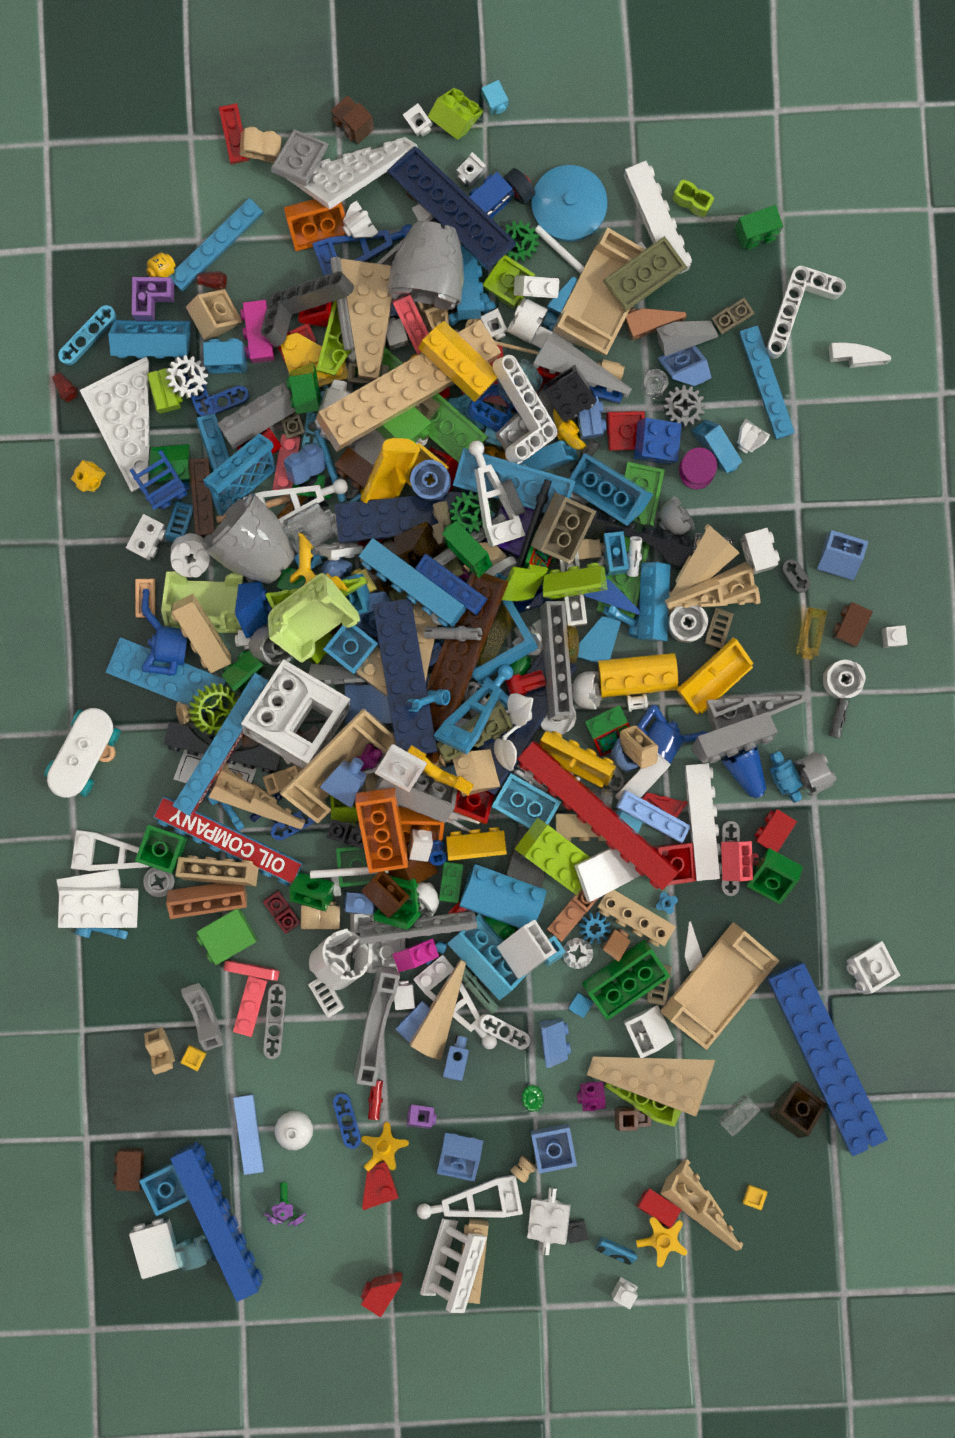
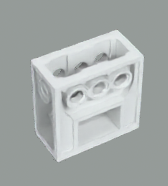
(286, 719)

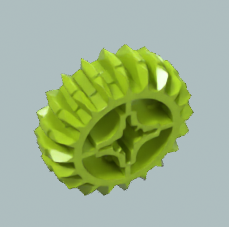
(213, 717)

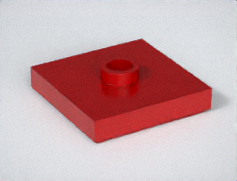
(622, 429)

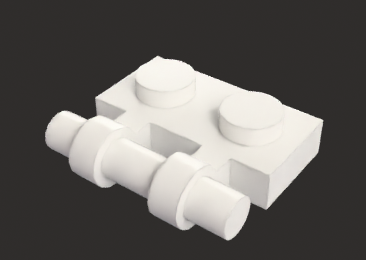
(338, 550)

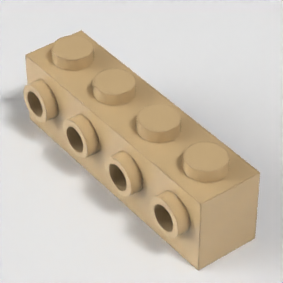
(201, 633)
(217, 871)
(637, 917)
(477, 1226)

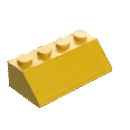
(458, 360)

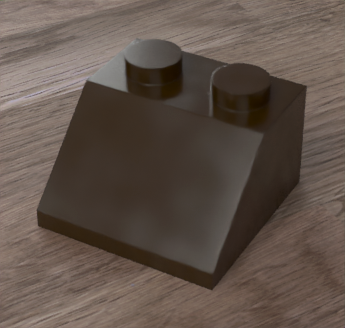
(798, 1110)

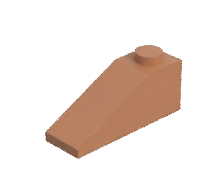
(645, 321)

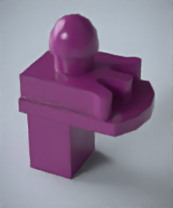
(370, 756)

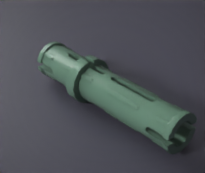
(489, 1005)

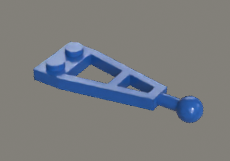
(325, 250)

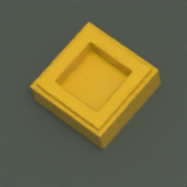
(193, 1057)
(754, 1197)

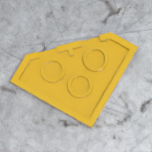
(301, 351)

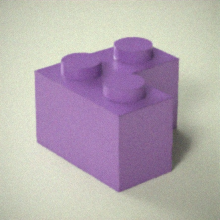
(147, 292)

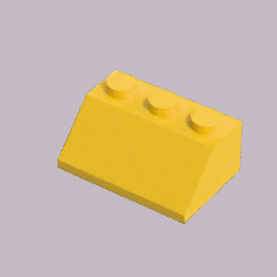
(476, 844)

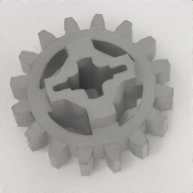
(684, 414)

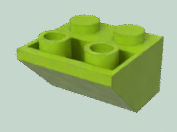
(455, 113)

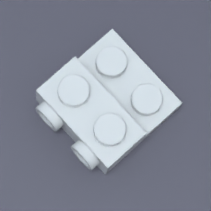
(383, 952)
(872, 968)

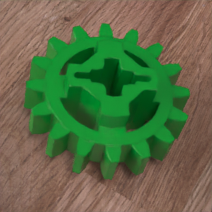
(525, 240)
(463, 516)

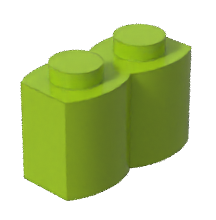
(695, 199)

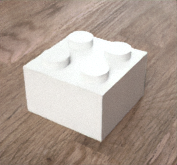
(759, 550)

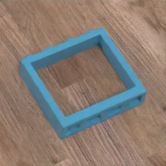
(512, 654)

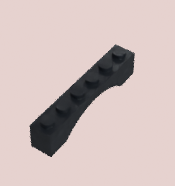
(673, 547)
(184, 737)

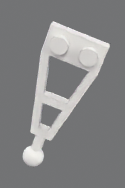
(339, 486)
(503, 531)
(84, 852)
(435, 974)
(508, 1194)

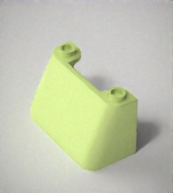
(215, 598)
(309, 616)

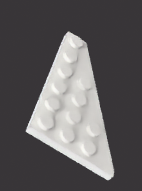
(343, 177)
(122, 414)

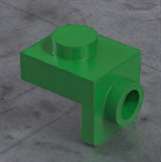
(502, 929)

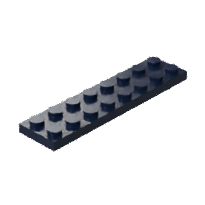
(451, 207)
(389, 516)
(403, 675)
(524, 734)

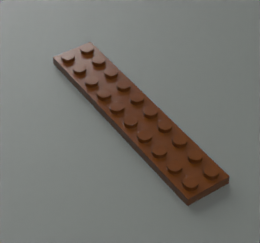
(458, 657)

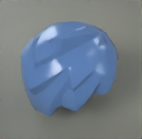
(336, 568)
(621, 759)

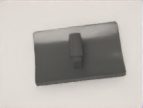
(521, 867)

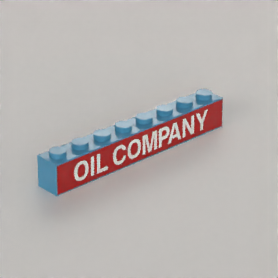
(219, 749)
(230, 841)

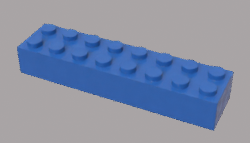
(217, 1221)

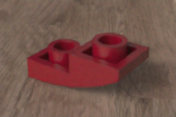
(281, 911)

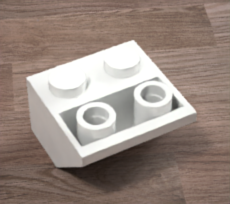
(648, 1031)

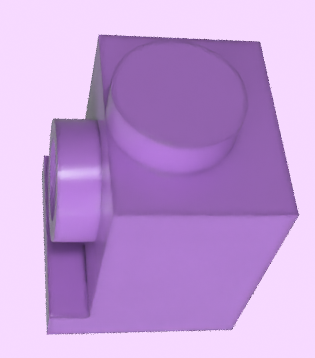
(427, 1112)

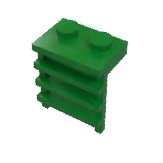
(408, 912)

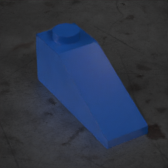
(614, 597)

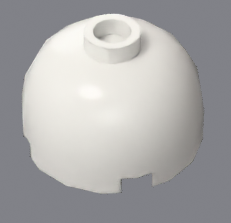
(586, 690)
(428, 899)
(293, 1130)

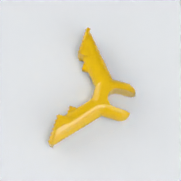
(305, 565)
(440, 775)

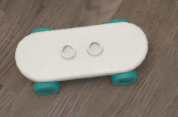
(80, 753)

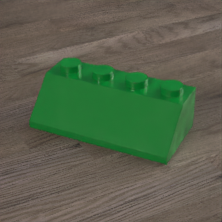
(625, 980)

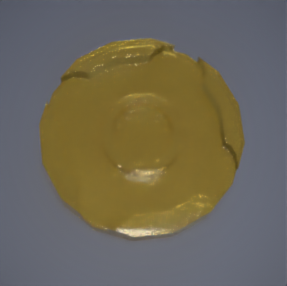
(573, 643)

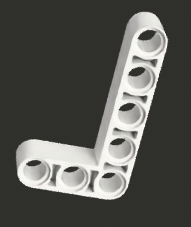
(793, 304)
(525, 409)

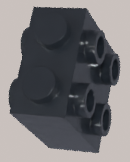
(569, 393)

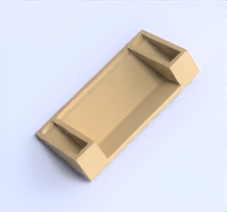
(591, 312)
(350, 742)
(719, 985)

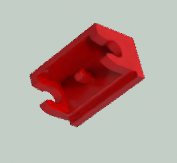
(658, 1207)

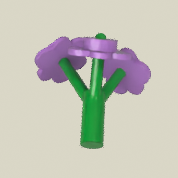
(284, 1209)

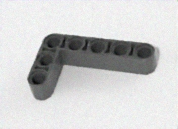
(300, 298)

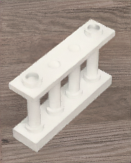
(466, 1271)

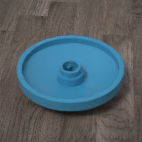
(569, 203)

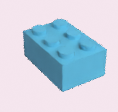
(524, 802)

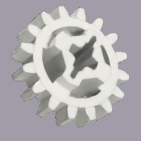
(178, 374)

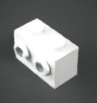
(146, 537)

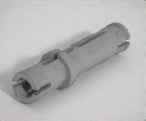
(460, 633)

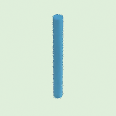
(329, 462)

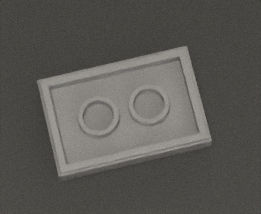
(299, 157)

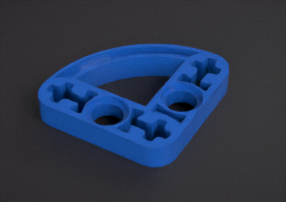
(483, 408)

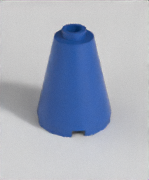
(747, 771)

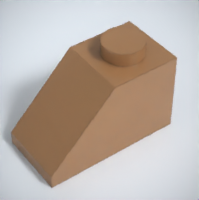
(616, 943)

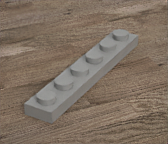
(421, 927)

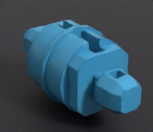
(786, 776)

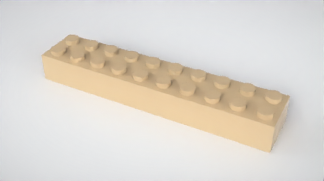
(395, 392)

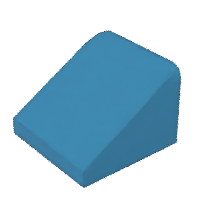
(580, 1004)

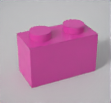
(415, 955)

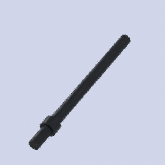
(541, 499)

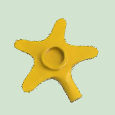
(567, 432)
(383, 1148)
(663, 1240)

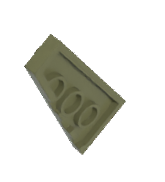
(495, 726)

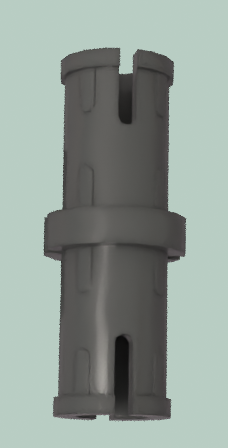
(839, 718)

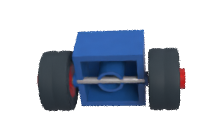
(499, 190)

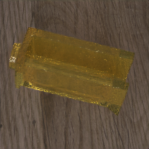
(806, 652)

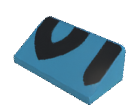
(616, 1251)

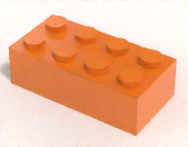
(381, 830)

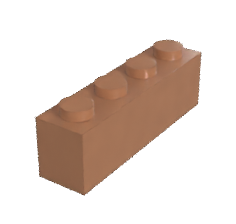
(205, 899)

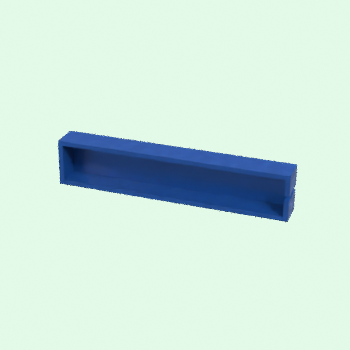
(826, 1058)

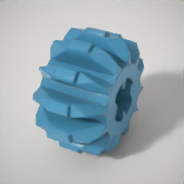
(598, 933)

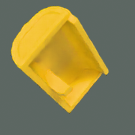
(390, 469)
(638, 675)
(715, 676)
(577, 760)

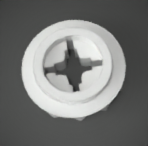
(585, 948)

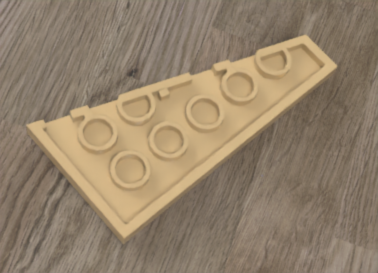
(369, 313)
(666, 1081)

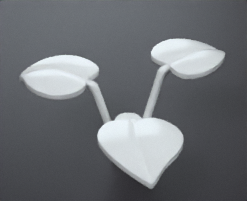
(519, 714)

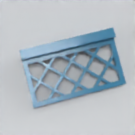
(236, 467)

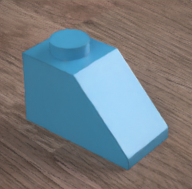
(615, 553)

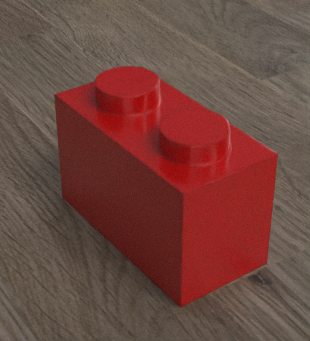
(775, 830)

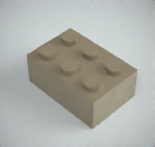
(563, 528)

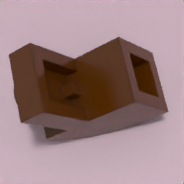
(630, 1118)

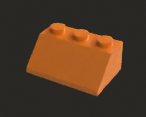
(313, 222)
(413, 820)

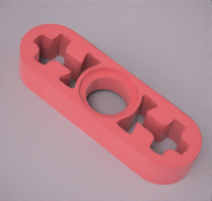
(251, 970)

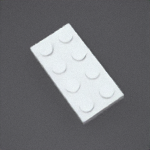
(98, 908)

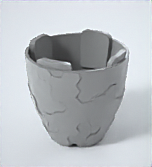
(429, 266)
(251, 541)

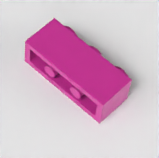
(258, 347)

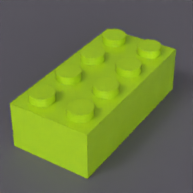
(552, 854)

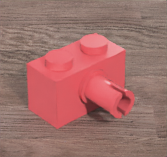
(737, 860)

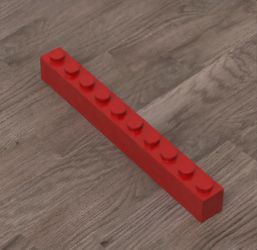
(598, 815)

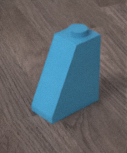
(715, 440)
(552, 456)
(599, 640)

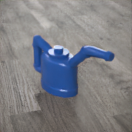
(166, 645)
(665, 734)

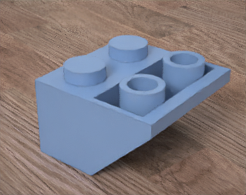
(842, 555)

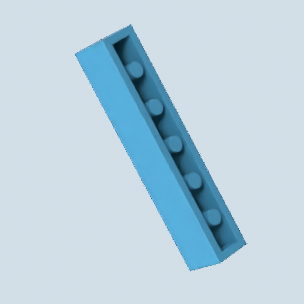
(412, 583)

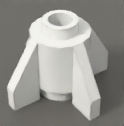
(357, 223)
(751, 437)
(536, 633)

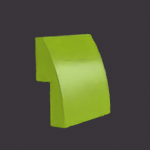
(524, 582)

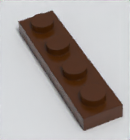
(201, 497)

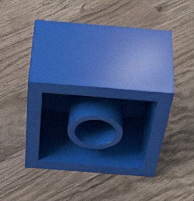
(657, 441)

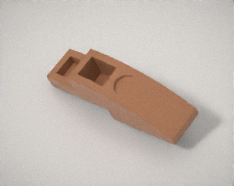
(570, 916)

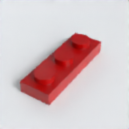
(232, 130)

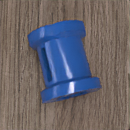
(437, 853)

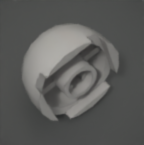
(675, 517)

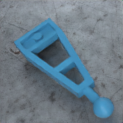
(460, 738)

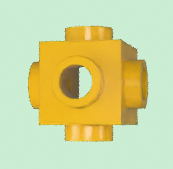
(87, 476)

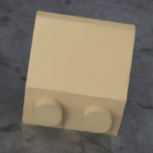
(213, 313)
(478, 769)

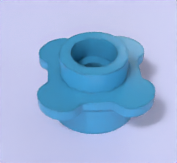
(661, 904)

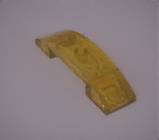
(498, 633)

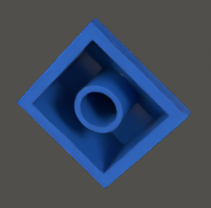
(252, 607)

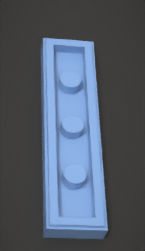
(653, 816)
(248, 1134)

